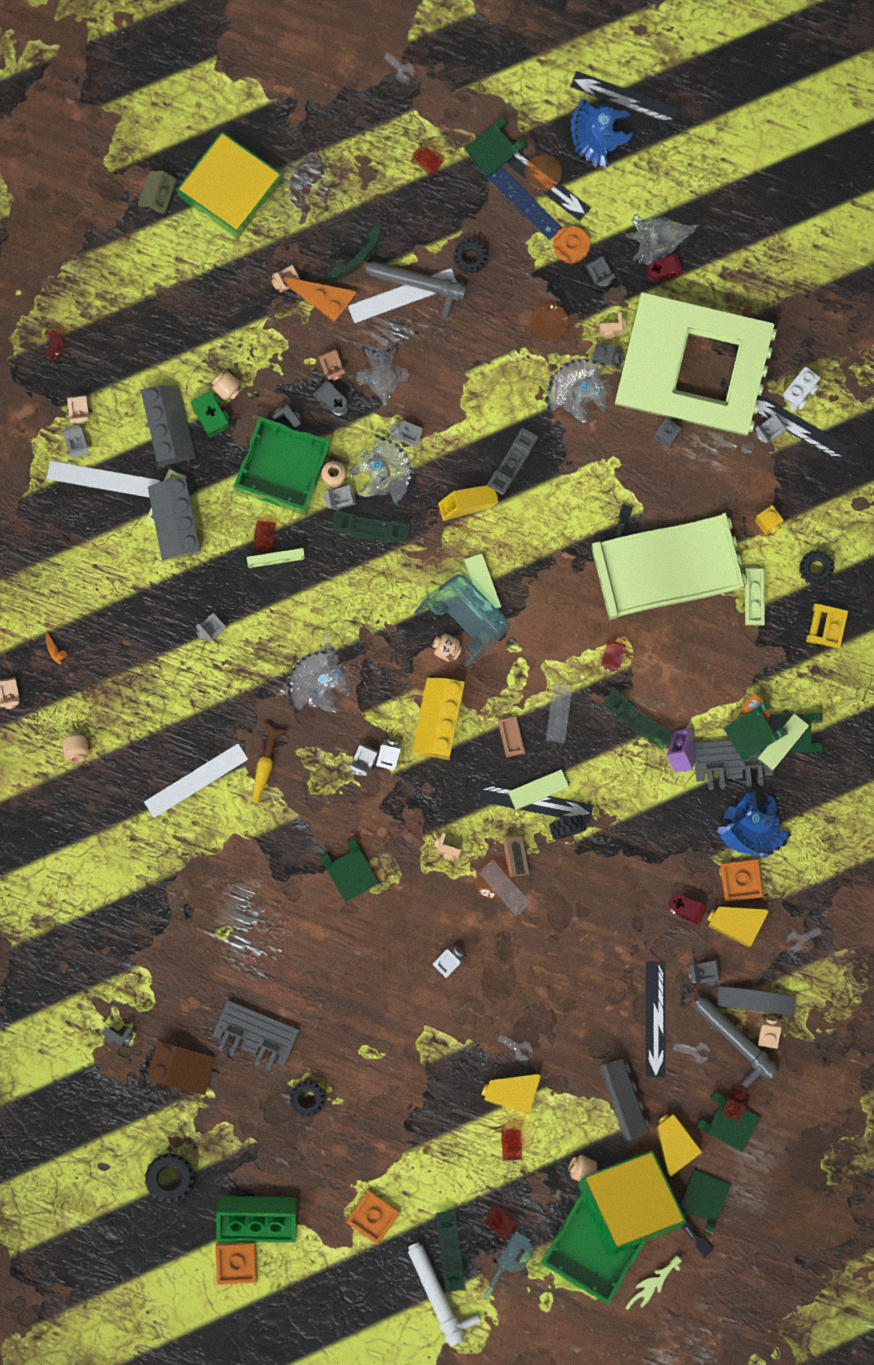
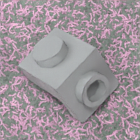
(771, 429)
(75, 441)
(340, 497)
(210, 628)
(363, 760)

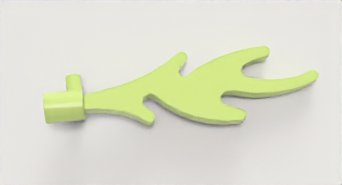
(650, 1283)

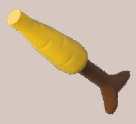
(265, 763)

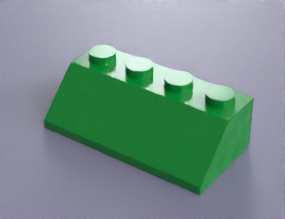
(256, 1219)

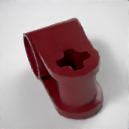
(667, 267)
(691, 910)

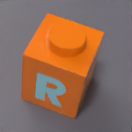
(753, 702)

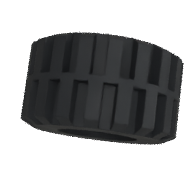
(157, 1166)

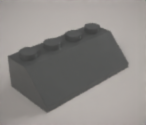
(167, 424)
(173, 519)
(623, 1099)

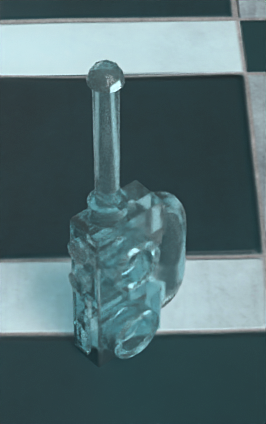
(508, 1262)

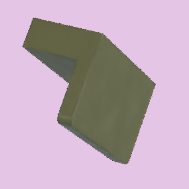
(157, 191)

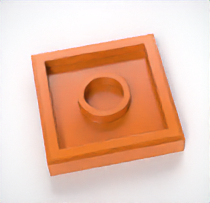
(741, 880)
(373, 1217)
(236, 1263)

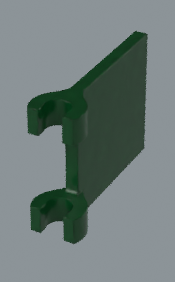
(493, 148)
(752, 732)
(804, 743)
(350, 873)
(728, 1130)
(704, 1199)

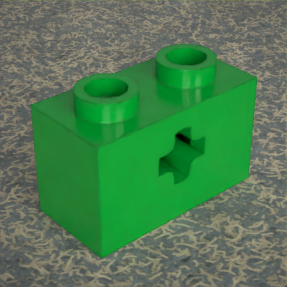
(207, 403)

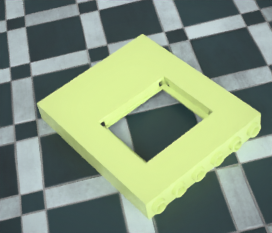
(657, 355)

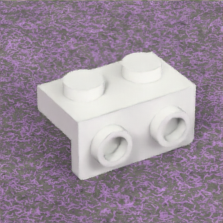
(801, 387)

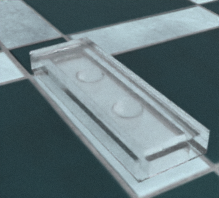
(559, 713)
(504, 887)

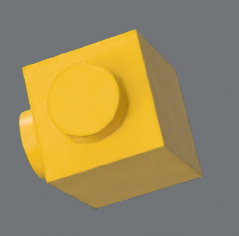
(769, 521)

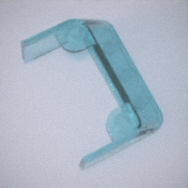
(470, 611)

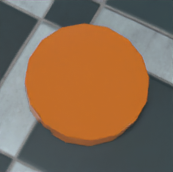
(571, 244)

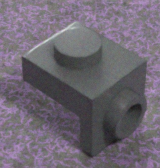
(600, 272)
(608, 354)
(292, 418)
(704, 972)
(112, 1037)

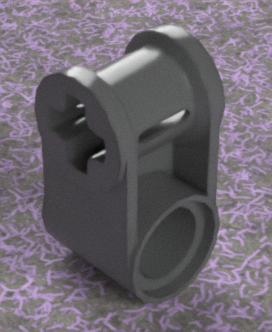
(329, 397)

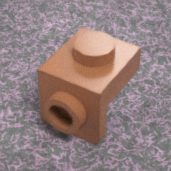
(331, 365)

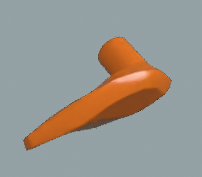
(53, 650)

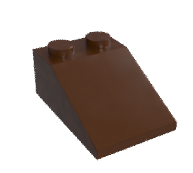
(181, 1068)

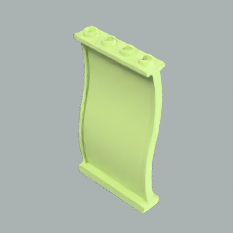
(668, 566)

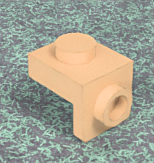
(278, 278)
(609, 330)
(78, 409)
(9, 693)
(448, 852)
(769, 1032)

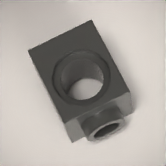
(667, 433)

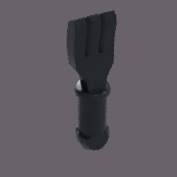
(624, 516)
(701, 1244)

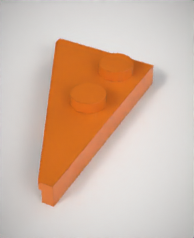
(325, 298)

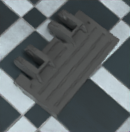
(722, 758)
(255, 1032)

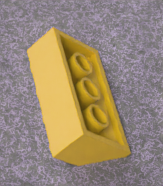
(438, 717)

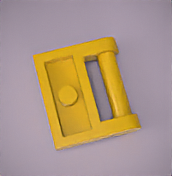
(833, 626)

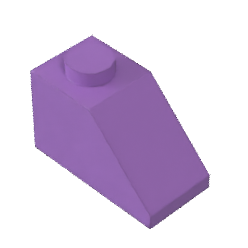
(682, 750)

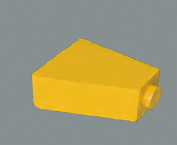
(467, 502)
(738, 923)
(513, 1092)
(675, 1144)

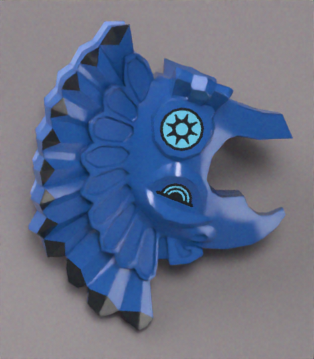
(594, 131)
(753, 829)

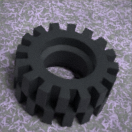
(470, 245)
(808, 575)
(567, 827)
(295, 1099)

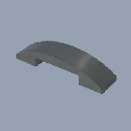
(513, 461)
(756, 1001)

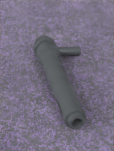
(444, 287)
(759, 1060)

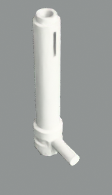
(448, 1323)

